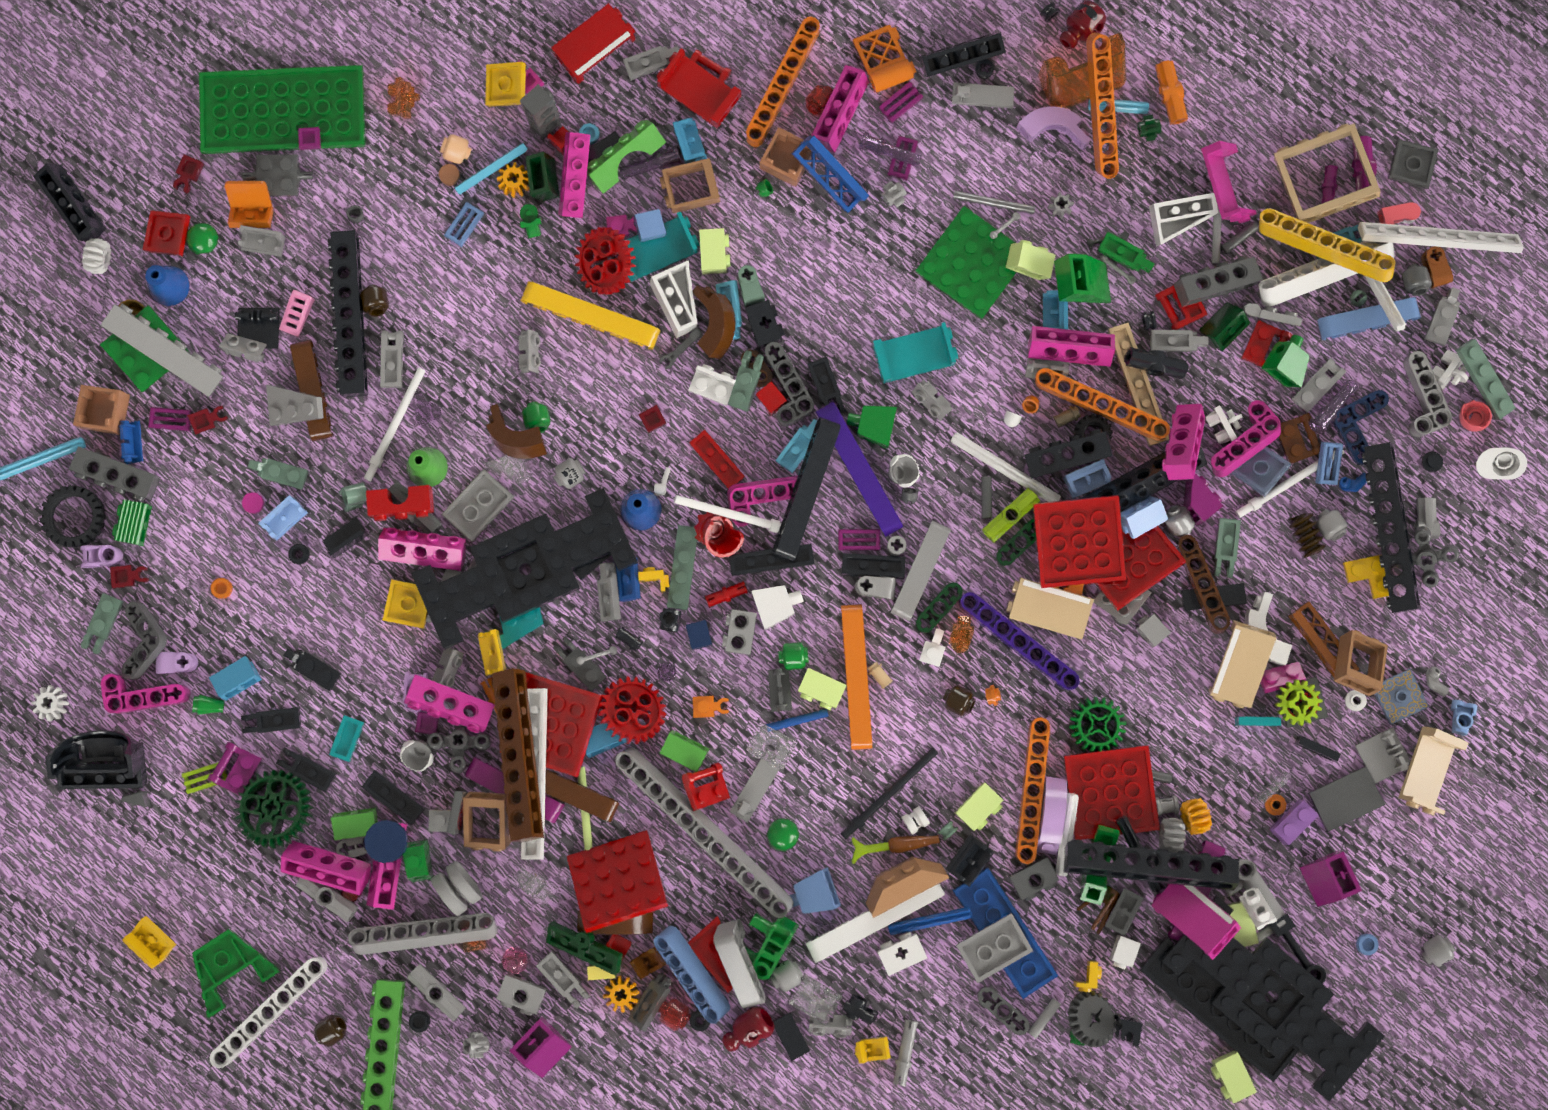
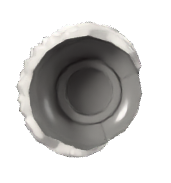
(903, 470)
(416, 755)

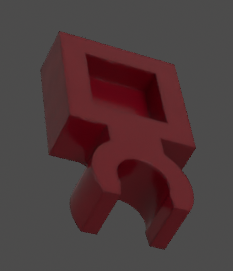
(188, 170)
(203, 420)
(125, 575)

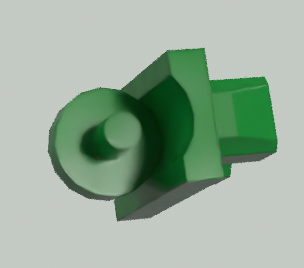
(530, 220)

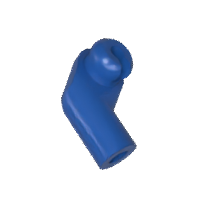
(1352, 485)

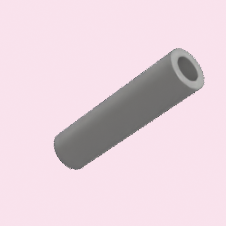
(1044, 1018)

